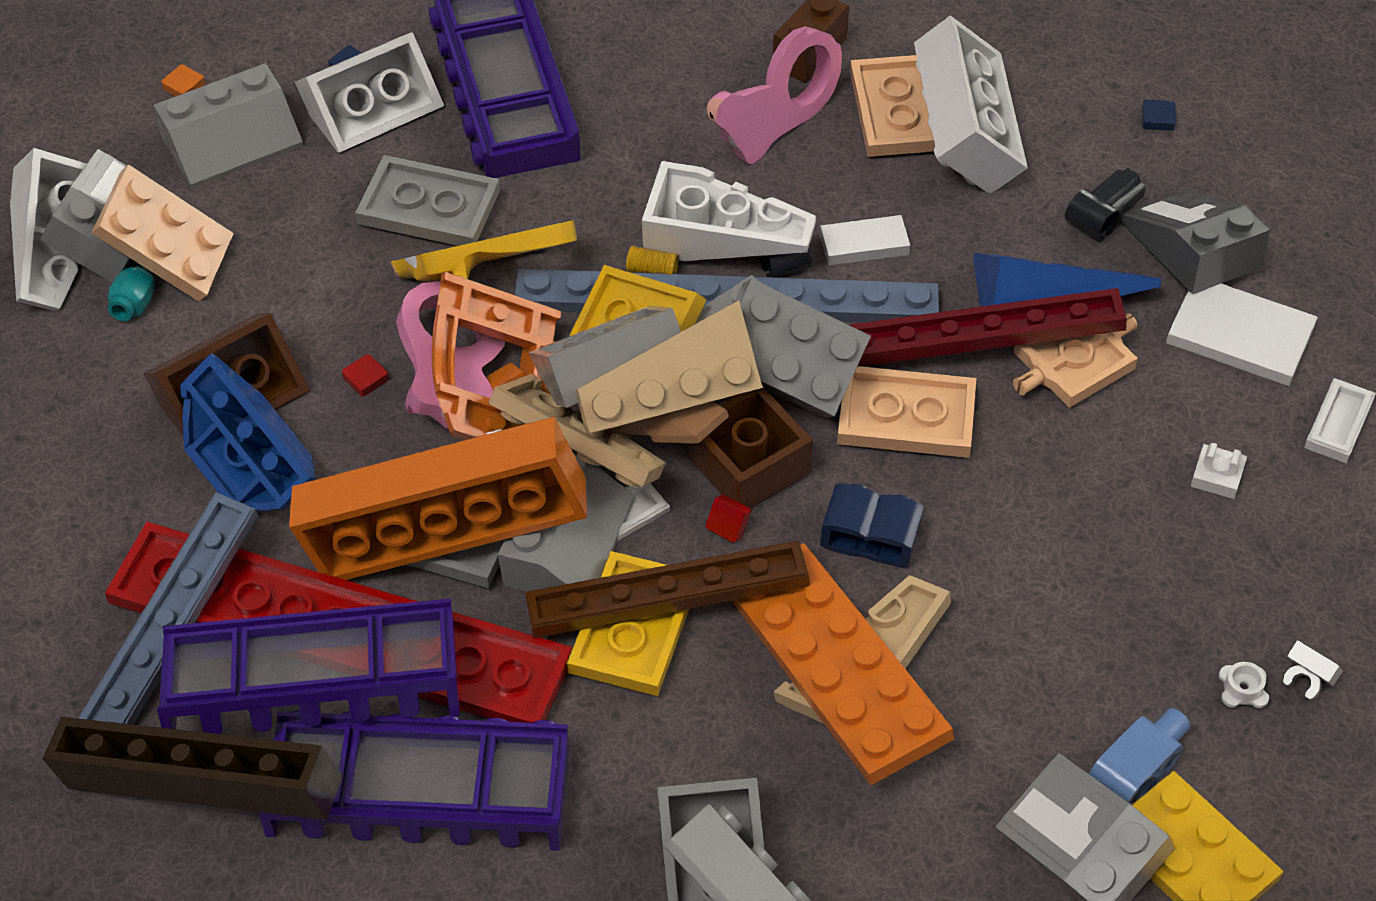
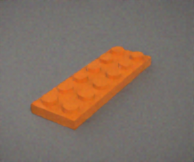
(847, 674)

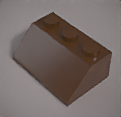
(250, 349)

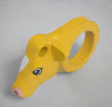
(463, 258)

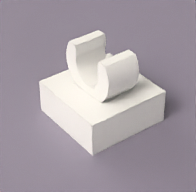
(1219, 470)
(1312, 665)

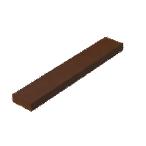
(666, 589)

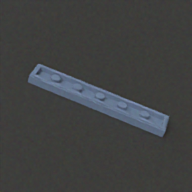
(175, 602)

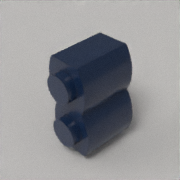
(871, 525)

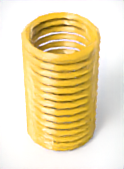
(649, 262)

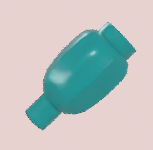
(130, 293)

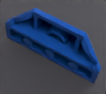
(241, 439)

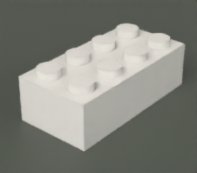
(969, 106)

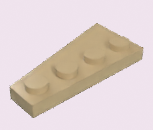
(682, 372)
(525, 403)
(901, 621)

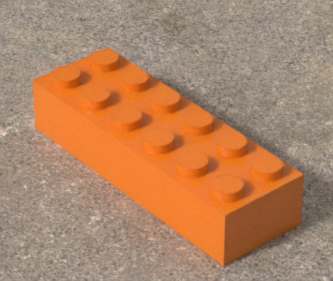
(439, 501)

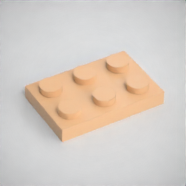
(891, 106)
(162, 233)
(908, 412)

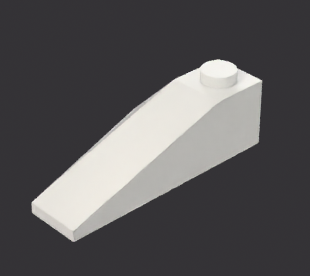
(37, 190)
(713, 220)

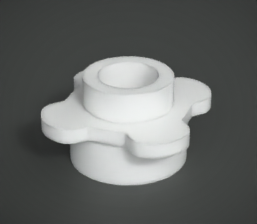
(1247, 674)

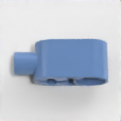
(1142, 755)

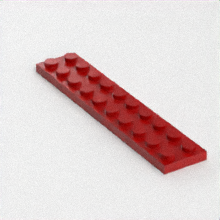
(497, 667)

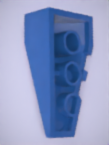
(1019, 279)

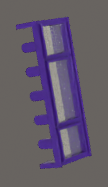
(505, 85)
(308, 662)
(438, 775)

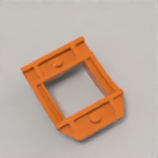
(492, 314)

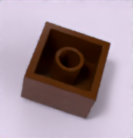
(753, 449)

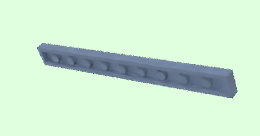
(837, 298)

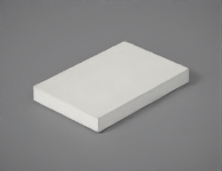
(1243, 331)

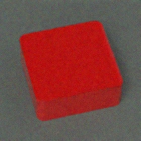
(365, 375)
(728, 518)

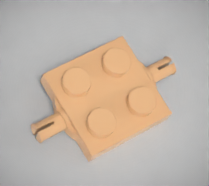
(1076, 365)

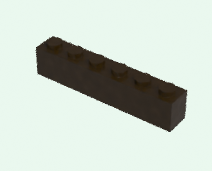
(194, 767)

